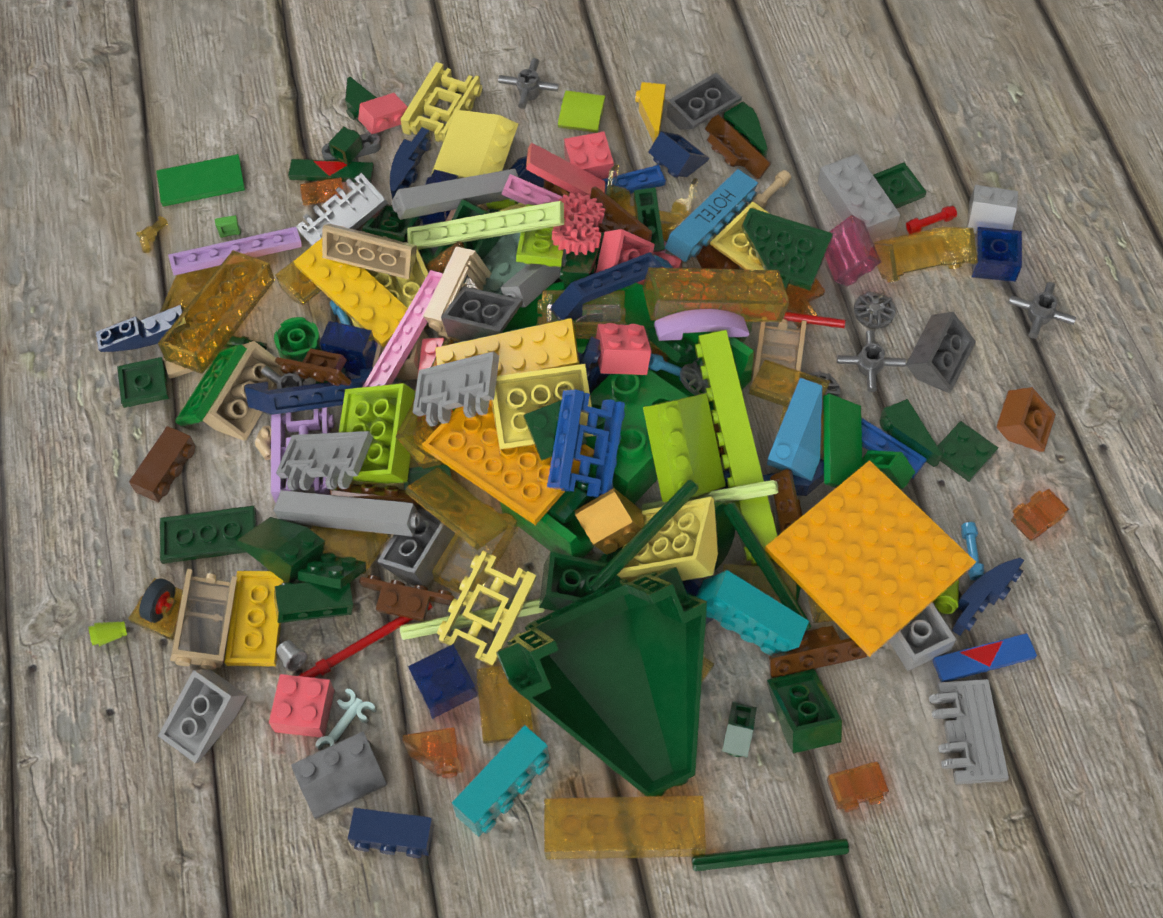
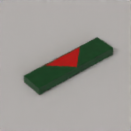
(324, 170)

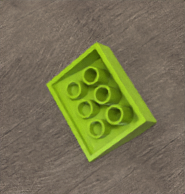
(382, 414)
(684, 445)

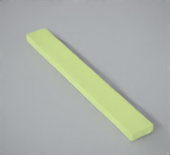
(487, 225)

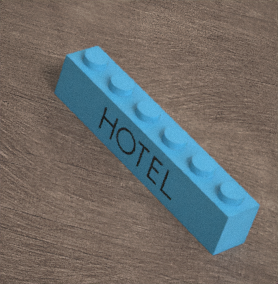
(711, 216)

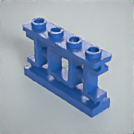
(569, 442)

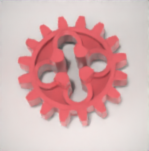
(582, 208)
(576, 236)

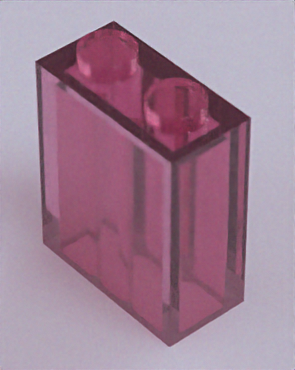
(851, 251)

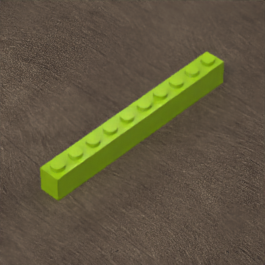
(735, 433)

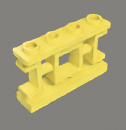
(428, 96)
(504, 616)

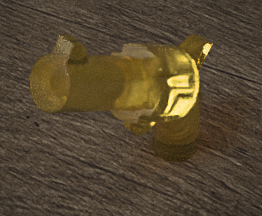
(149, 234)

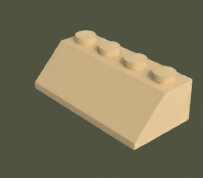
(368, 251)
(230, 409)

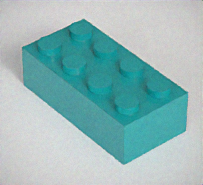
(752, 613)
(502, 781)

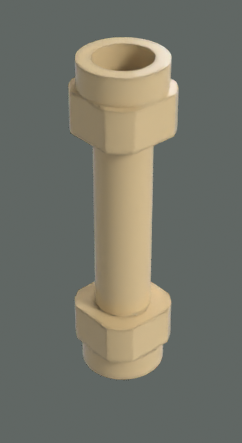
(781, 180)

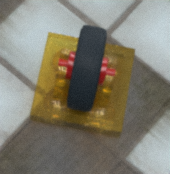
(158, 608)

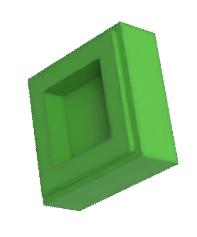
(228, 226)

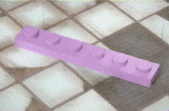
(252, 246)

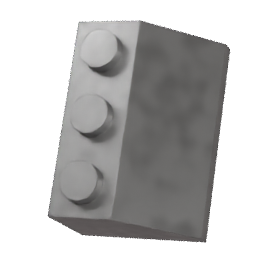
(701, 102)
(941, 351)
(417, 555)
(338, 775)

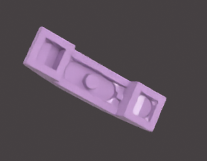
(700, 320)

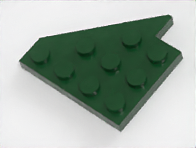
(787, 247)

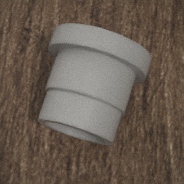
(291, 655)

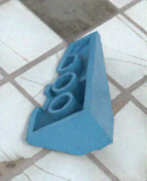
(800, 432)

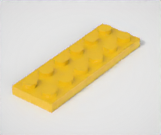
(354, 292)
(521, 350)

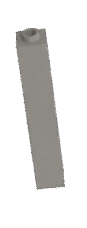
(448, 194)
(531, 281)
(347, 513)

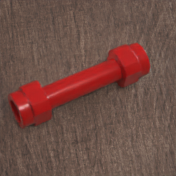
(946, 214)

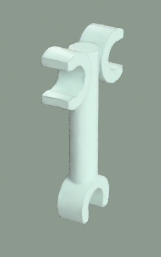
(353, 707)

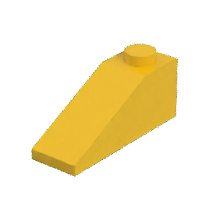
(651, 105)

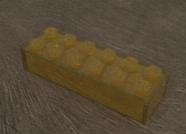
(749, 293)
(216, 312)
(624, 827)

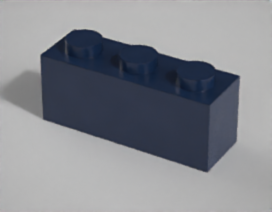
(391, 832)

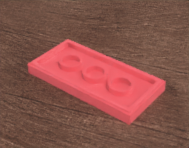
(561, 172)

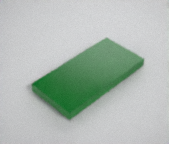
(200, 180)
(210, 385)
(841, 439)

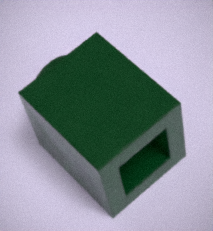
(345, 145)

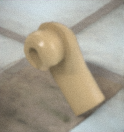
(263, 442)

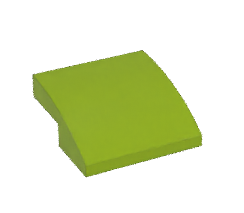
(581, 111)

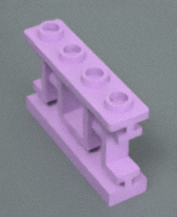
(278, 445)

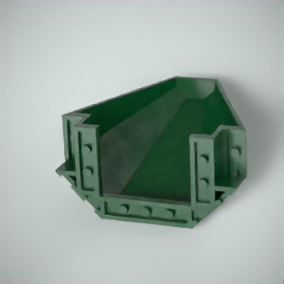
(621, 676)

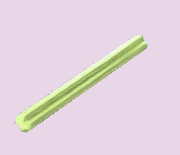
(730, 494)
(431, 626)

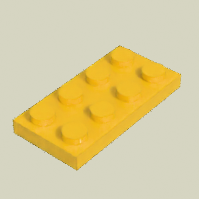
(253, 621)

